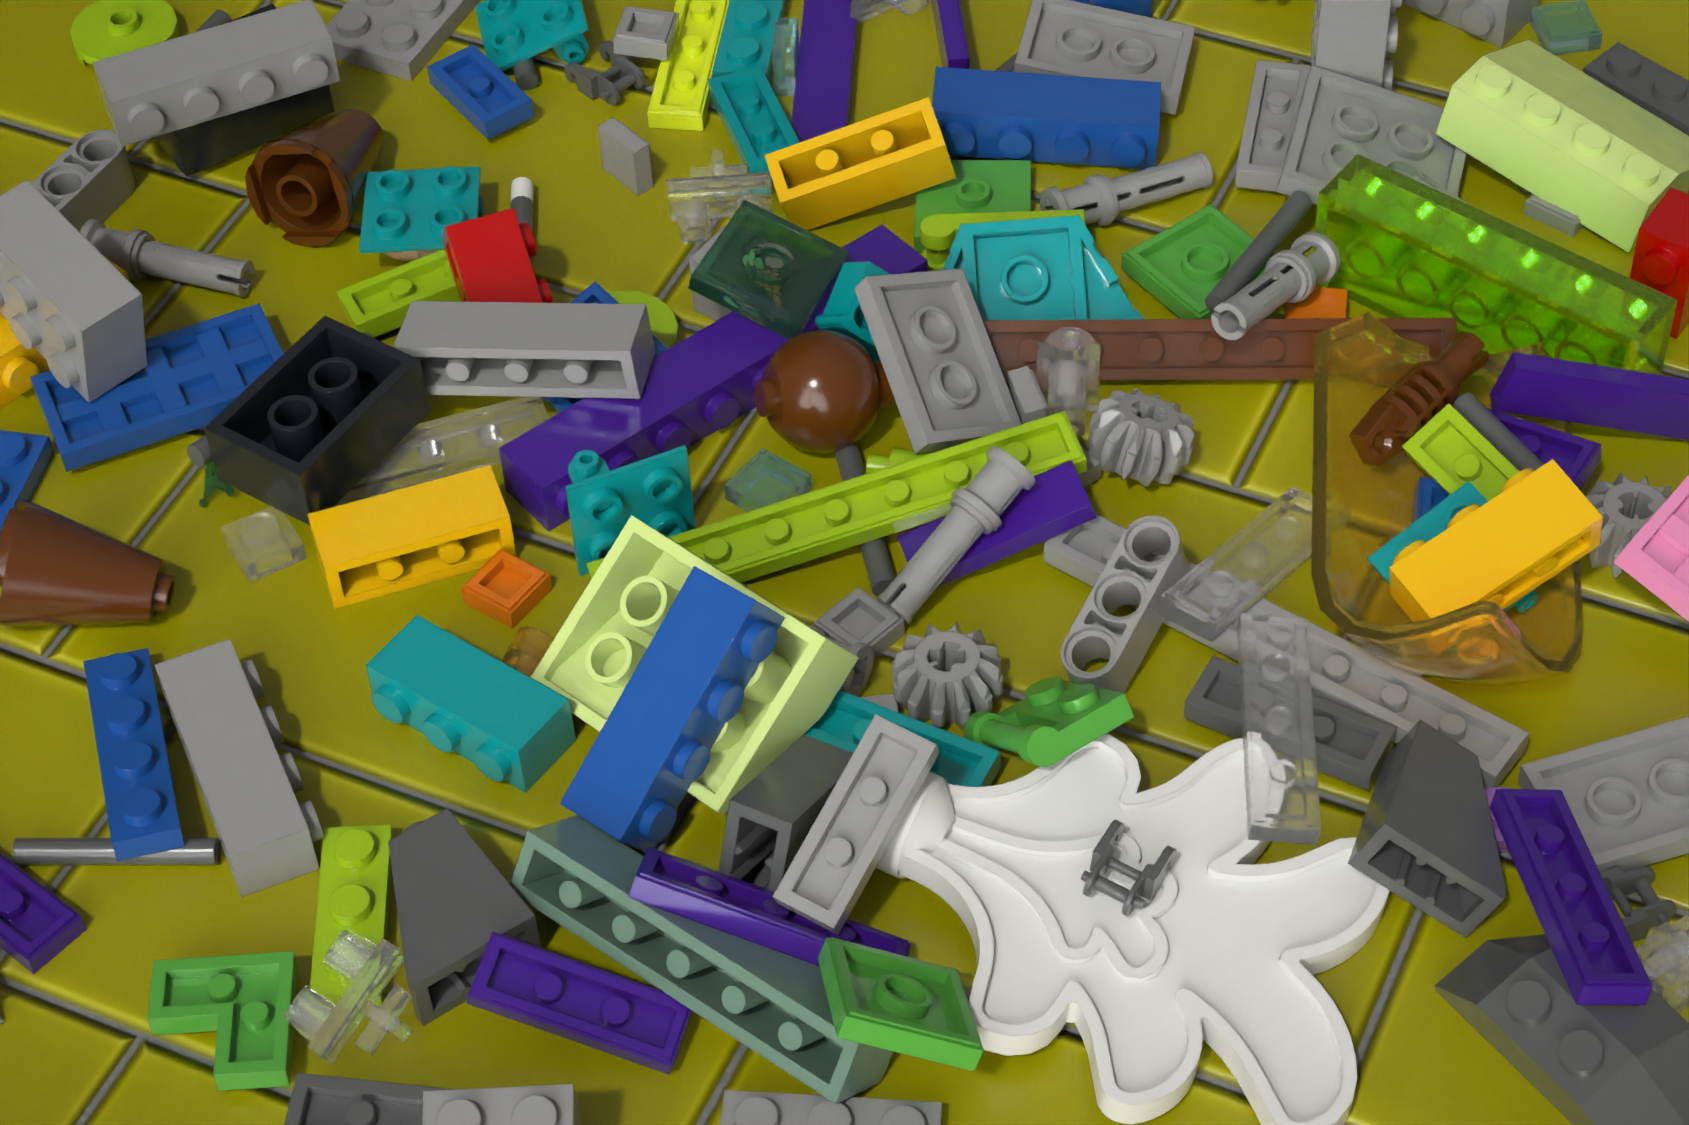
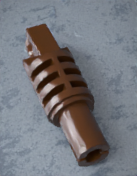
(1416, 399)

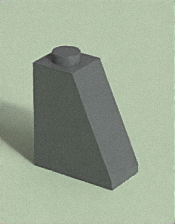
(777, 811)
(1432, 831)
(447, 910)

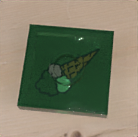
(768, 270)

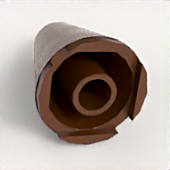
(315, 176)
(74, 574)

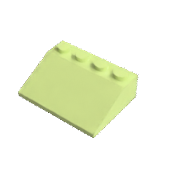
(1566, 139)
(619, 619)

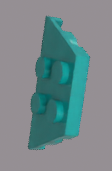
(1038, 271)

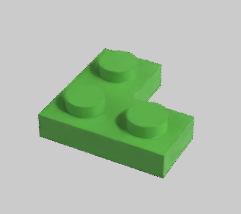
(241, 1001)

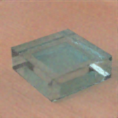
(1566, 27)
(785, 55)
(766, 481)

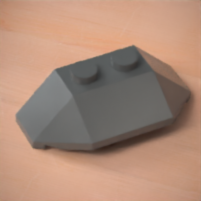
(1583, 1058)

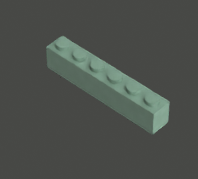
(737, 985)

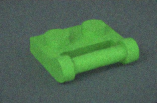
(1051, 720)

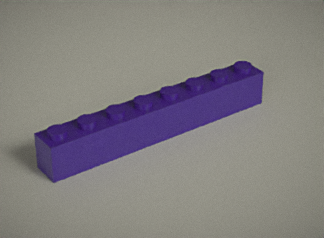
(686, 397)

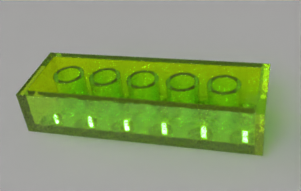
(1437, 257)

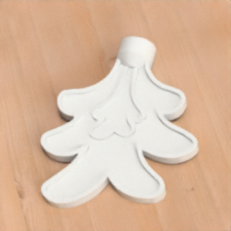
(1210, 958)

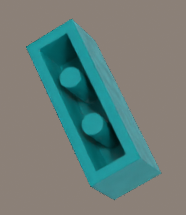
(471, 704)

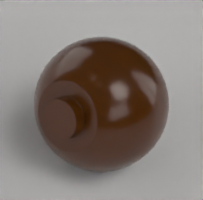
(822, 391)

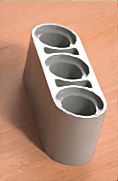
(89, 178)
(1125, 582)

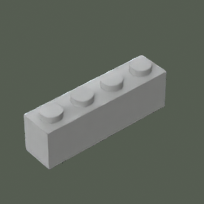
(216, 72)
(530, 348)
(238, 767)

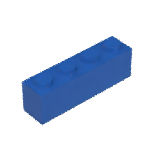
(1048, 117)
(673, 711)

